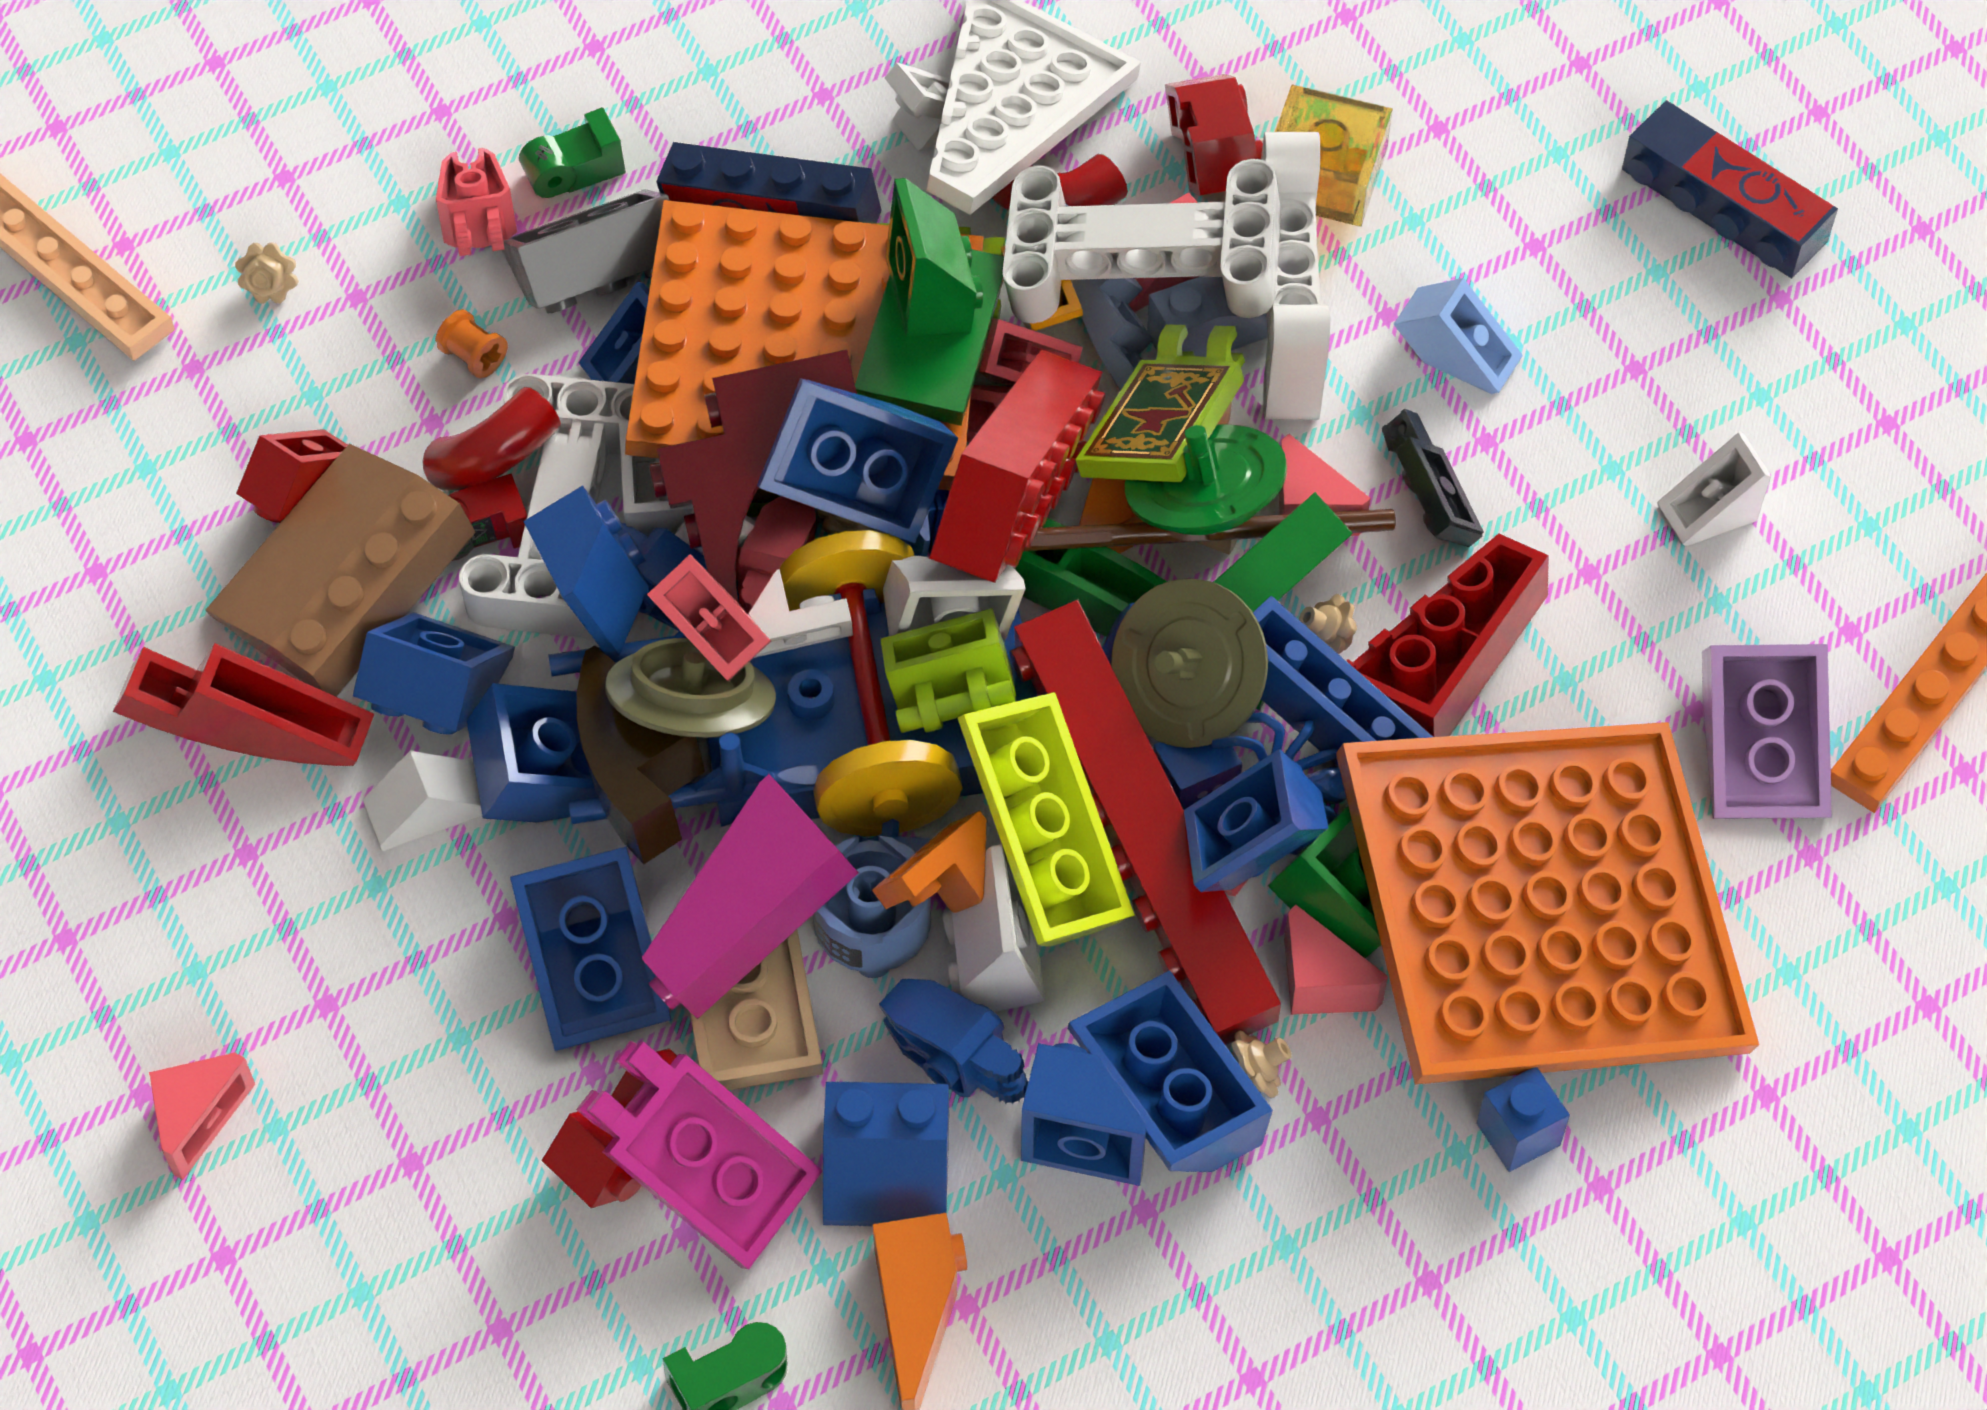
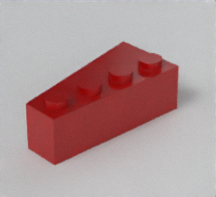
(1459, 635)

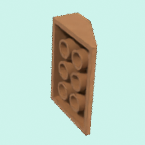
(341, 566)

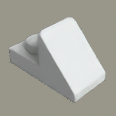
(920, 102)
(815, 622)

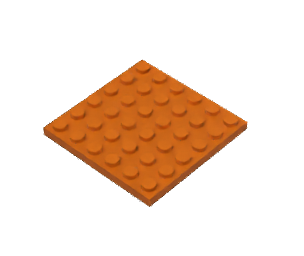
(747, 295)
(1544, 901)

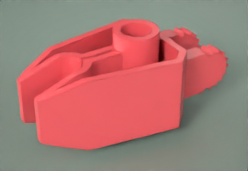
(474, 203)
(777, 533)

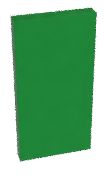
(930, 371)

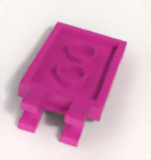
(702, 1152)

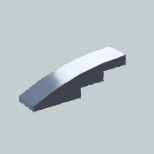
(1113, 324)

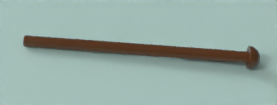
(1144, 534)

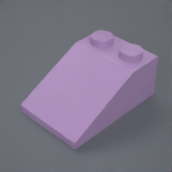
(1767, 730)

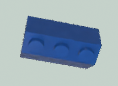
(1177, 1075)

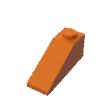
(918, 1290)

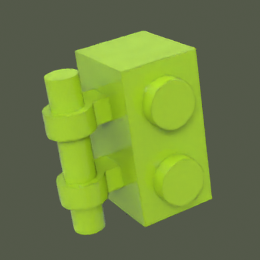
(947, 670)

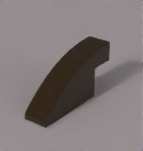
(632, 765)

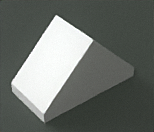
(1718, 493)
(422, 798)

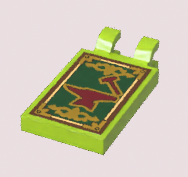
(1161, 399)

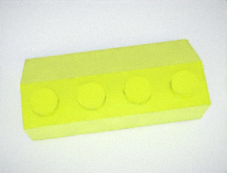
(1046, 819)

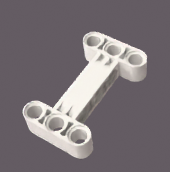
(1143, 241)
(1297, 321)
(568, 460)

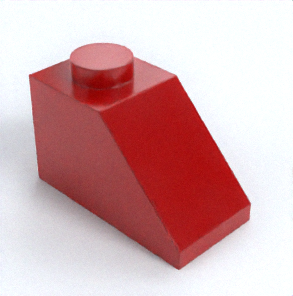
(285, 469)

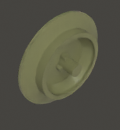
(1190, 662)
(683, 694)

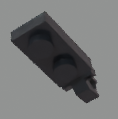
(1432, 480)

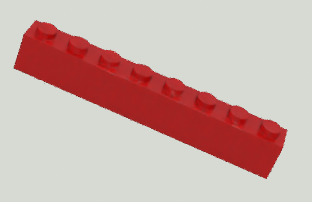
(1145, 825)

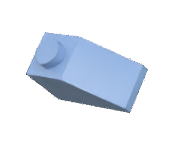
(1458, 335)

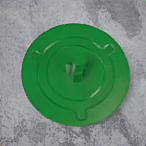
(1225, 482)

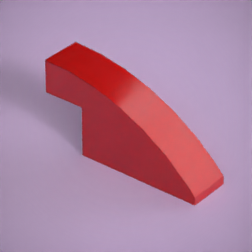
(243, 708)

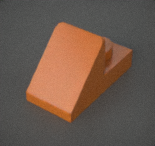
(946, 864)

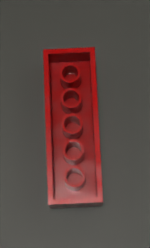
(1018, 467)

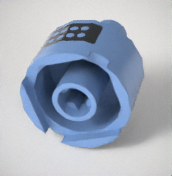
(857, 926)

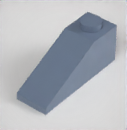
(1200, 307)

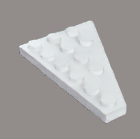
(1015, 95)

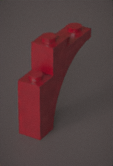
(724, 470)

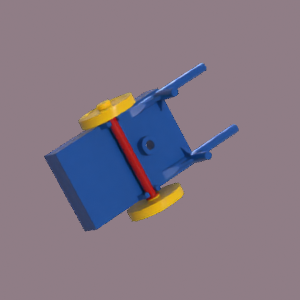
(844, 746)

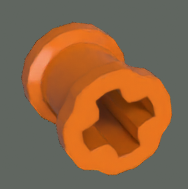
(471, 343)

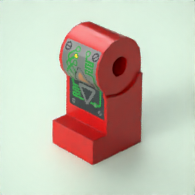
(493, 512)

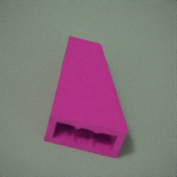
(745, 900)

